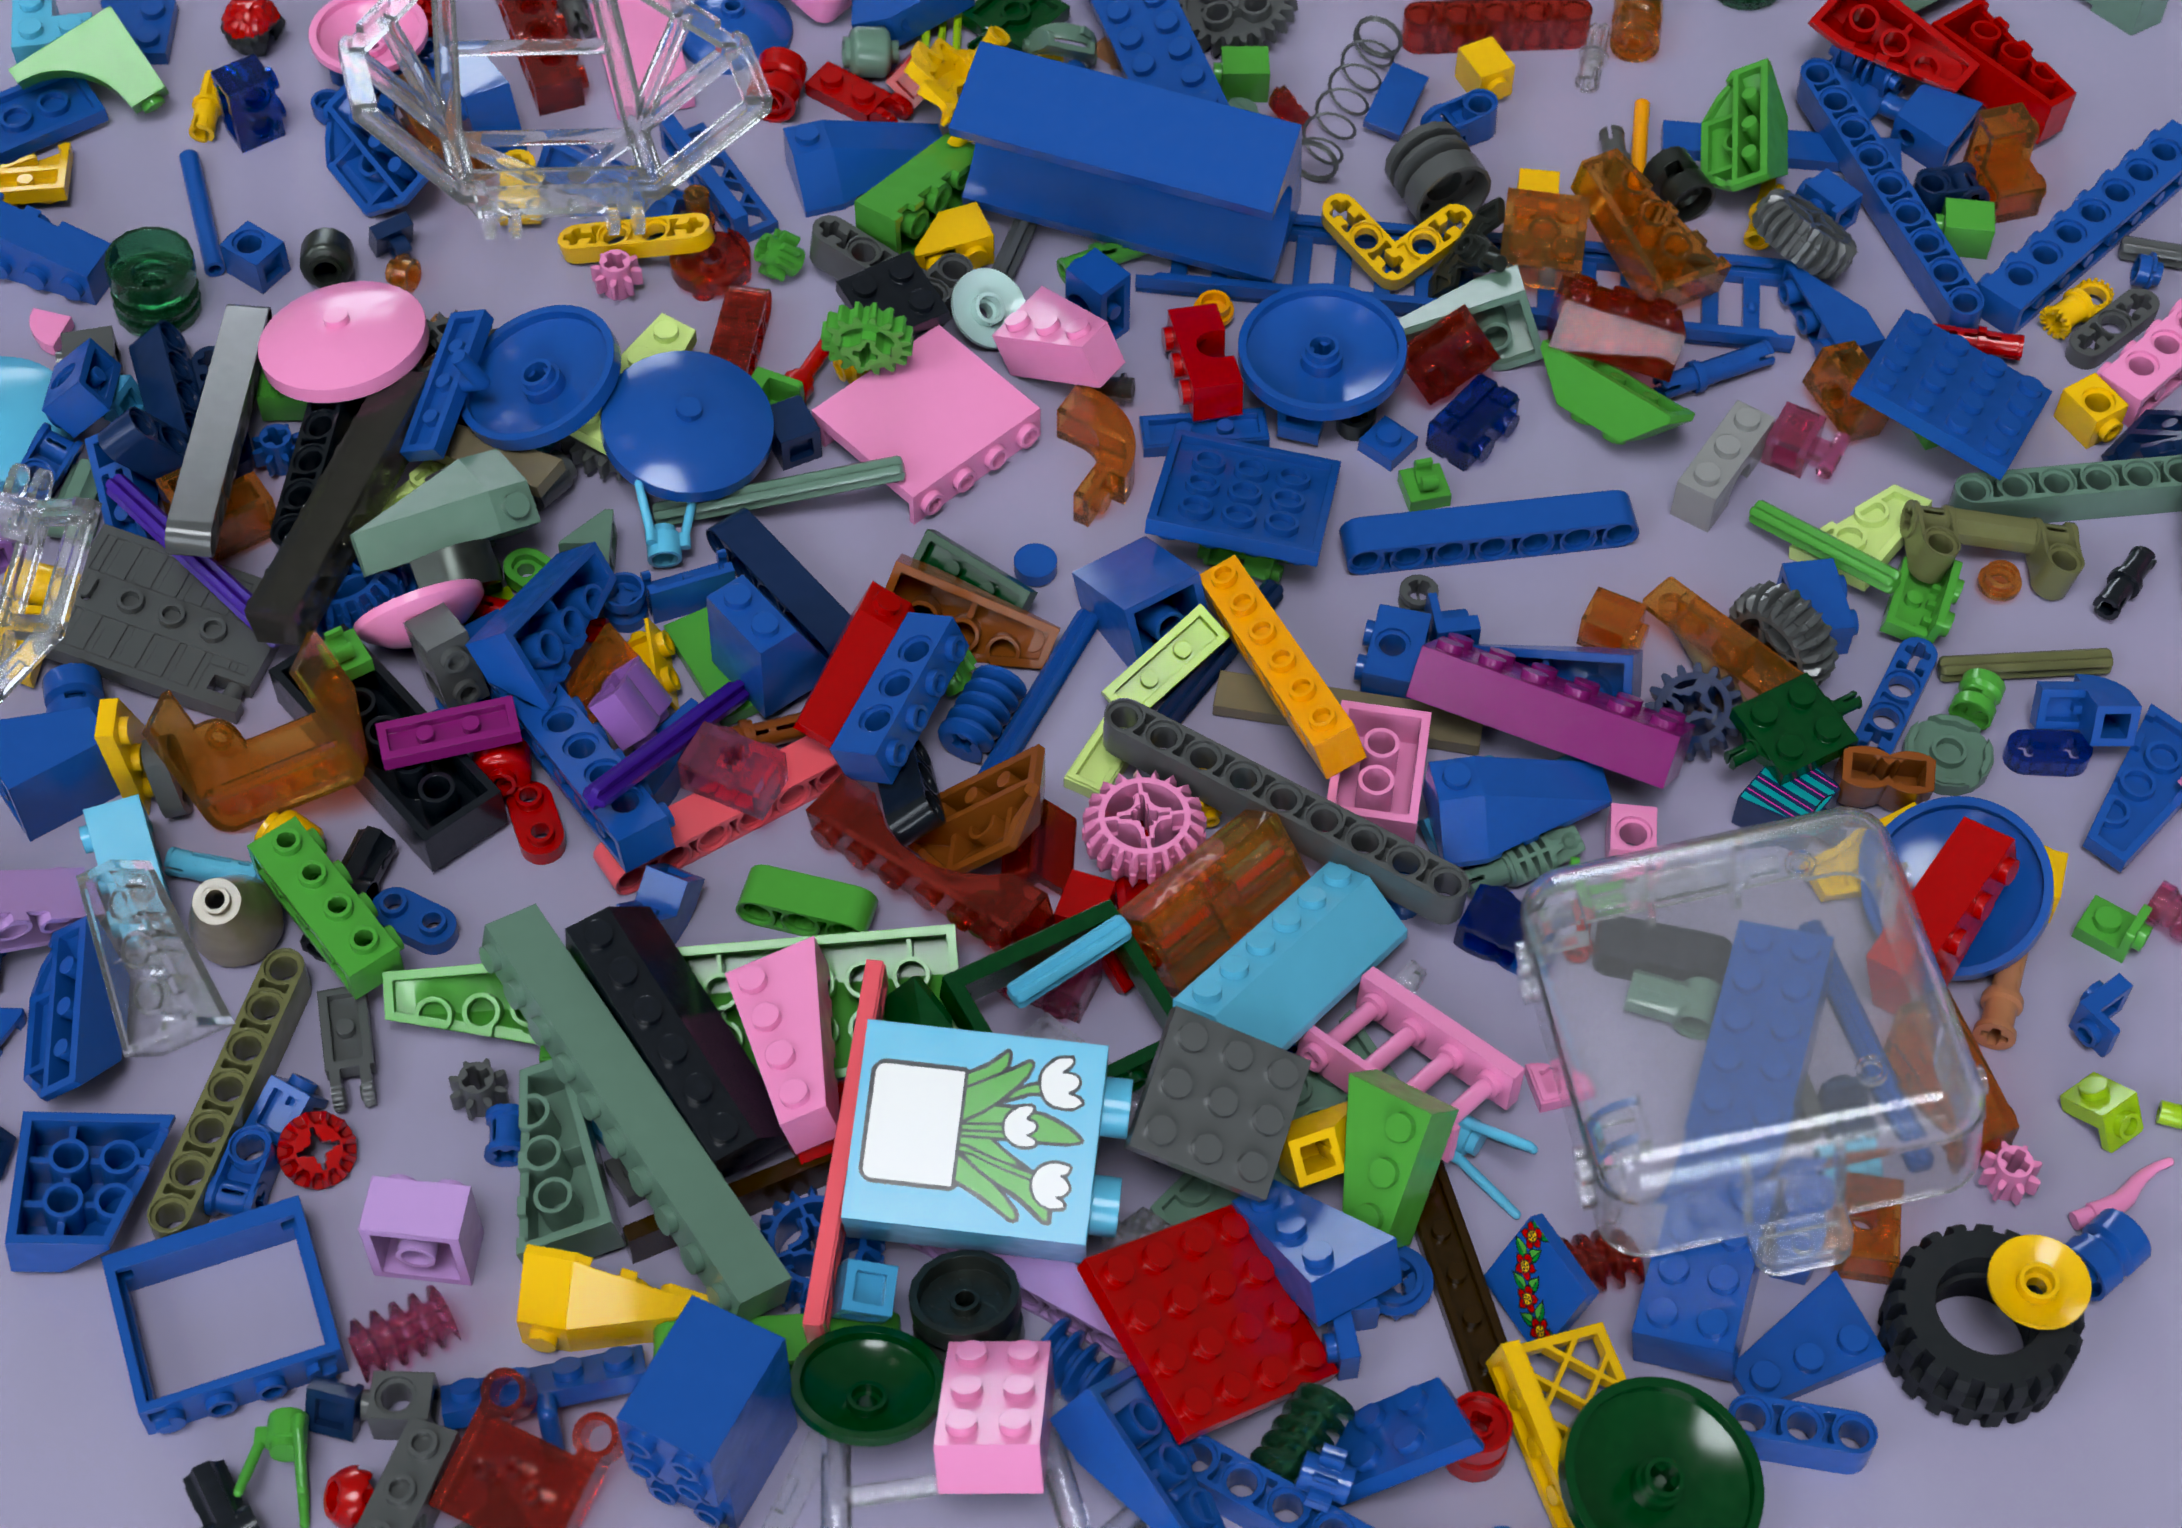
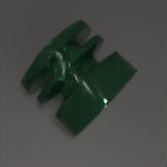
(153, 279)

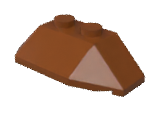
(988, 814)

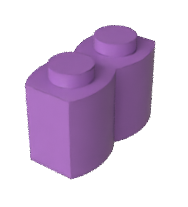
(631, 704)

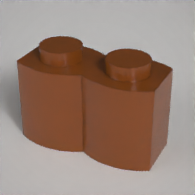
(1875, 777)

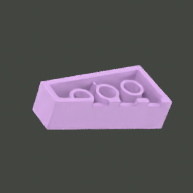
(37, 905)

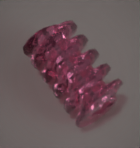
(401, 1332)

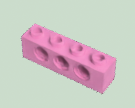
(2148, 368)

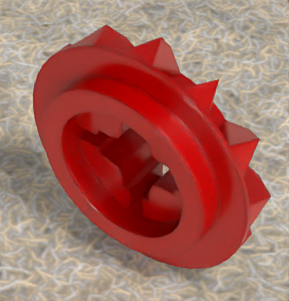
(305, 1170)

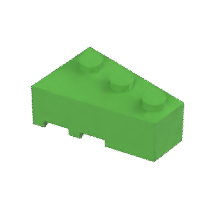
(1392, 1151)

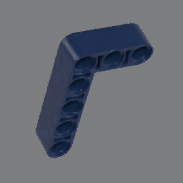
(157, 438)

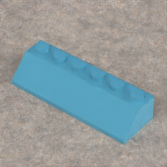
(1299, 958)

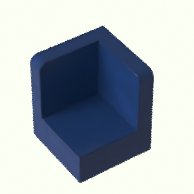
(795, 433)

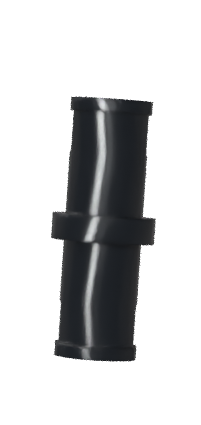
(2124, 582)

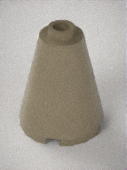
(235, 920)

